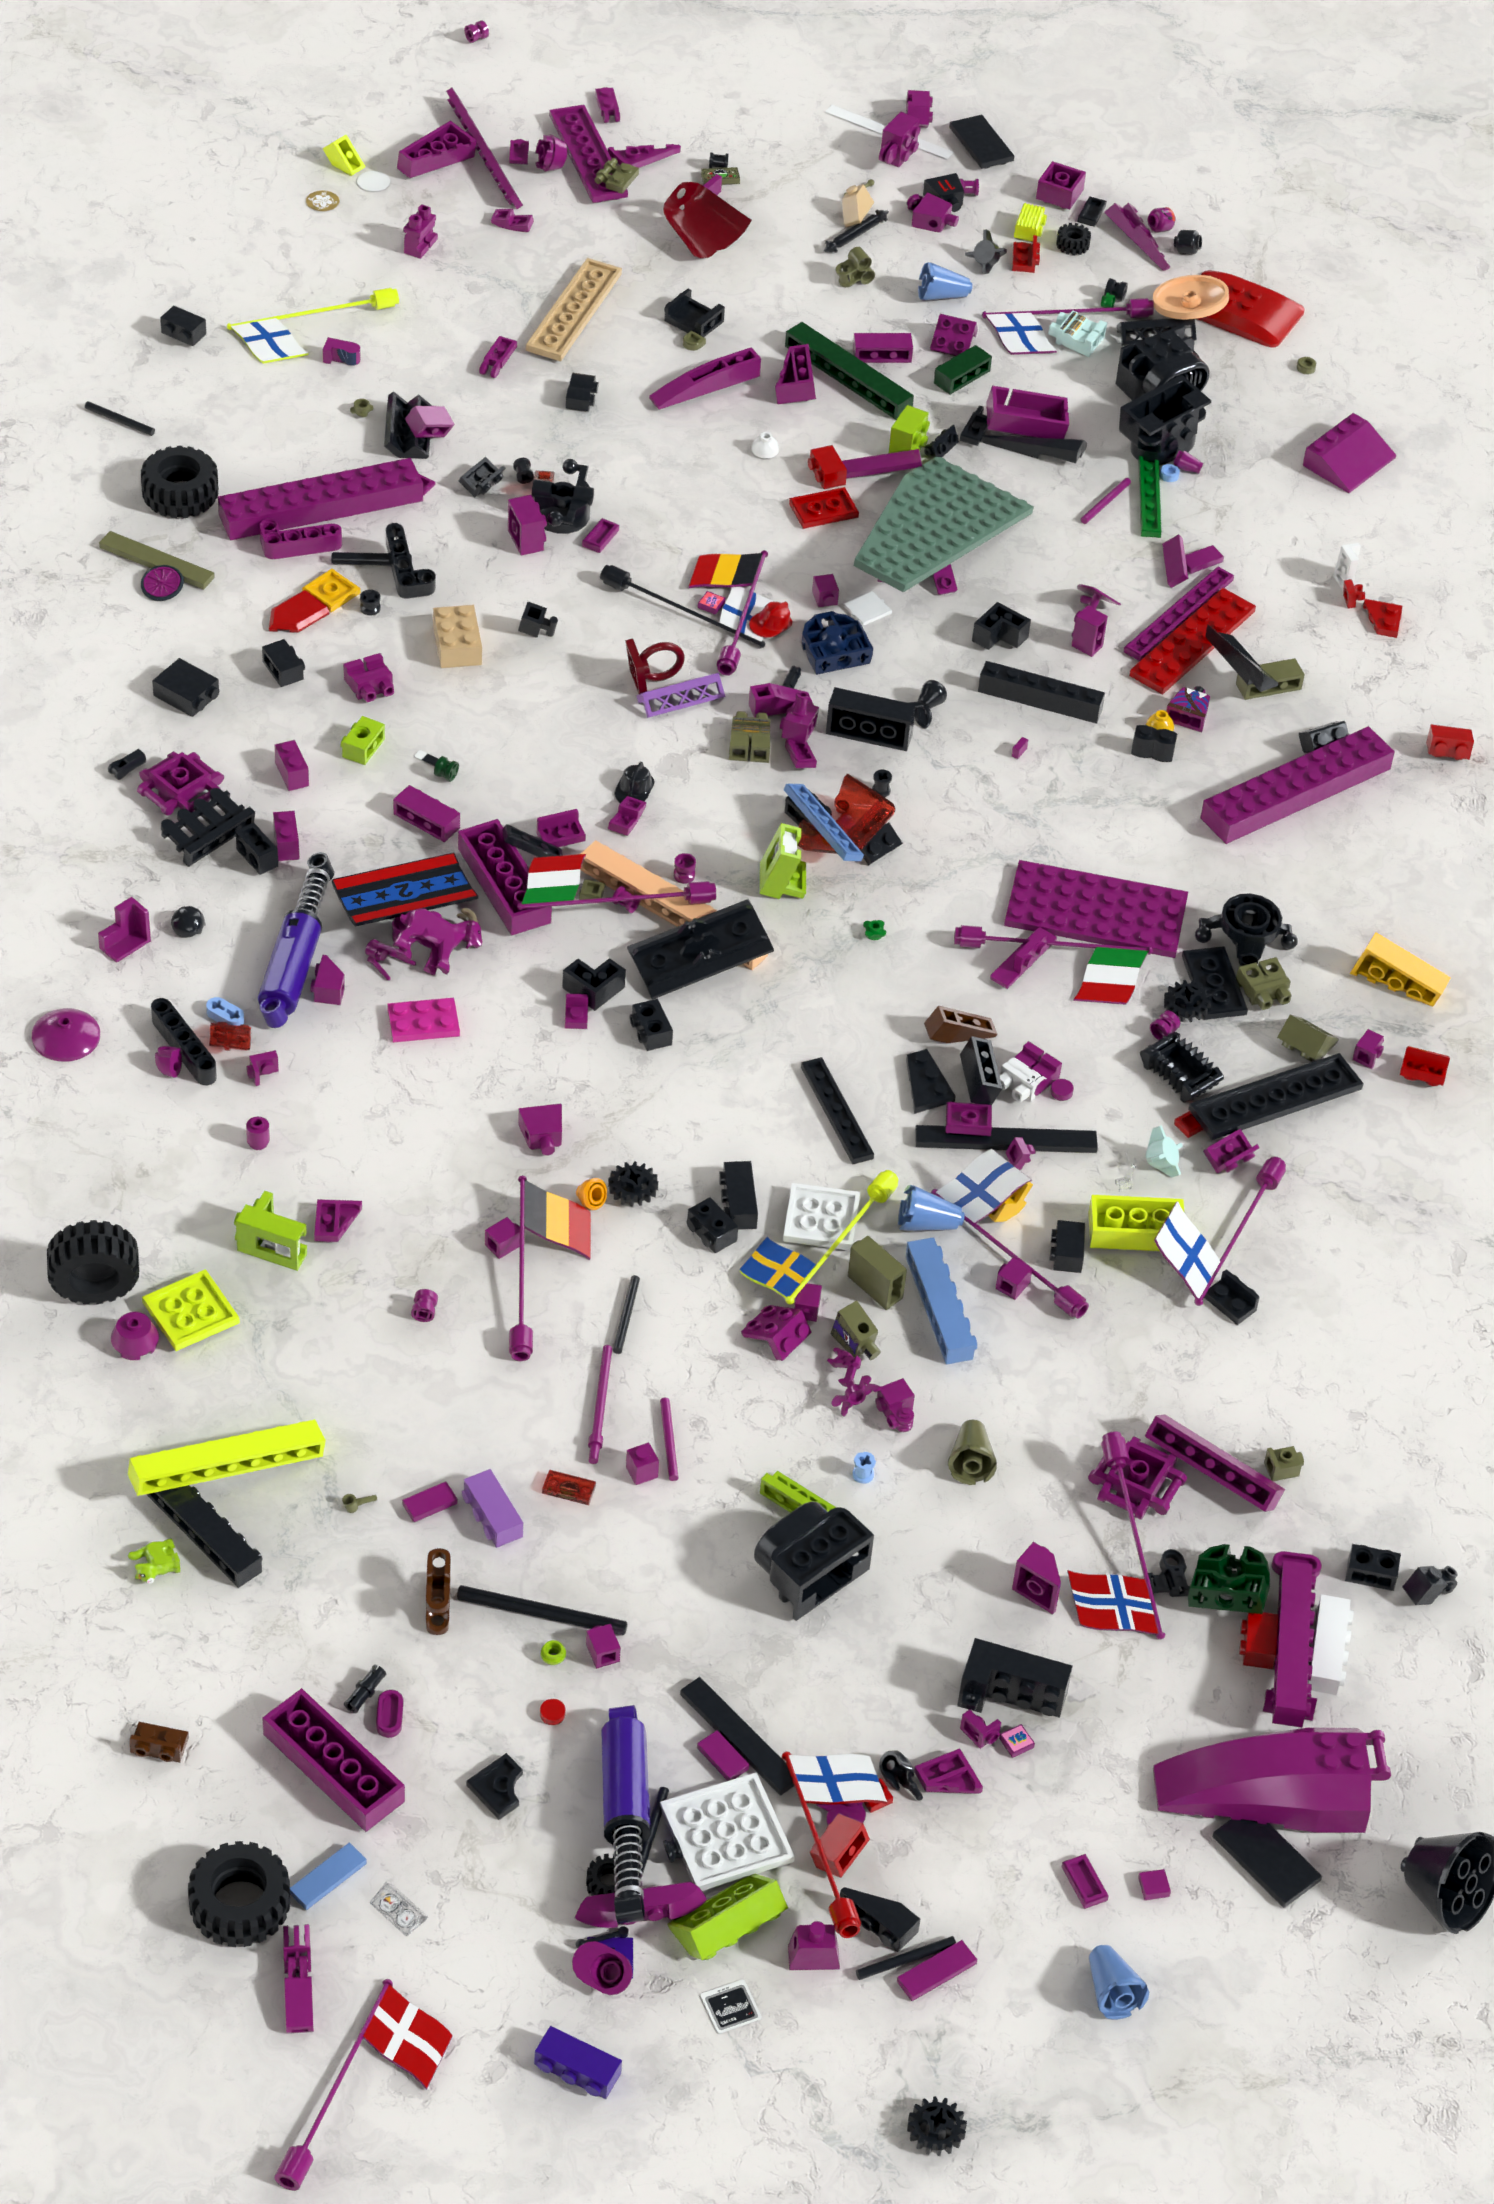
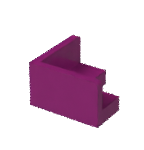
(128, 932)

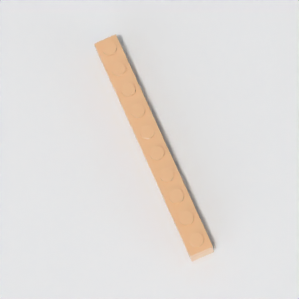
(619, 871)

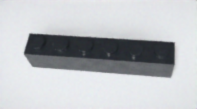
(1041, 692)
(210, 1533)

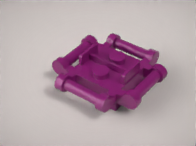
(177, 781)
(1143, 1479)

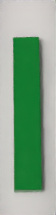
(1149, 498)

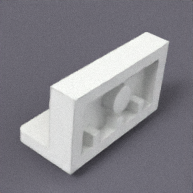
(1347, 563)

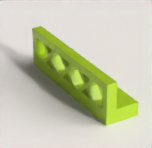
(788, 1492)

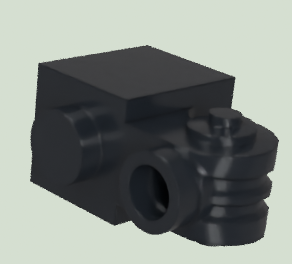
(1429, 1582)

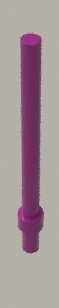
(596, 1439)

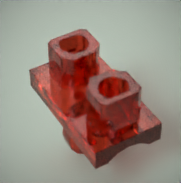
(230, 1036)

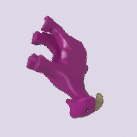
(438, 935)

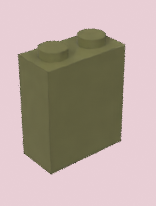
(877, 1272)

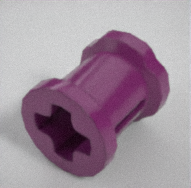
(975, 186)
(630, 905)

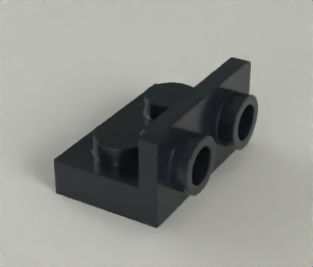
(1233, 1297)

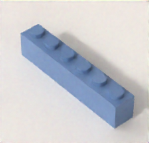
(940, 1300)

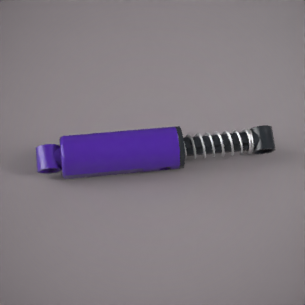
(295, 946)
(626, 1806)

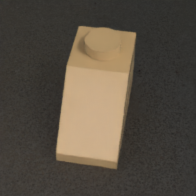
(856, 204)

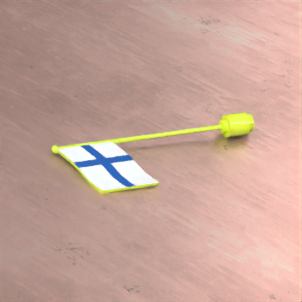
(272, 340)

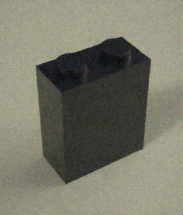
(186, 687)

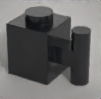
(534, 620)

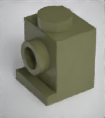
(1283, 1463)

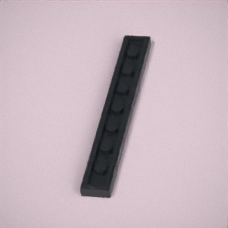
(1041, 1139)

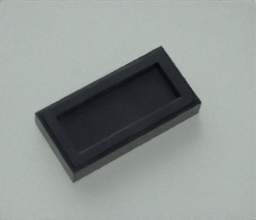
(1092, 211)

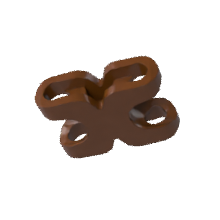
(438, 1591)

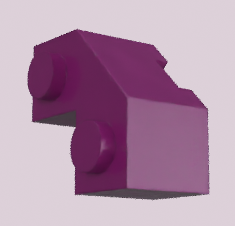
(919, 105)

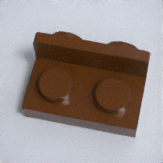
(158, 1742)

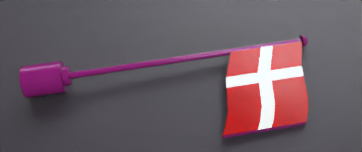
(401, 2036)

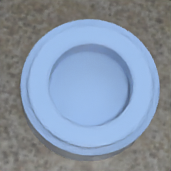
(1169, 473)

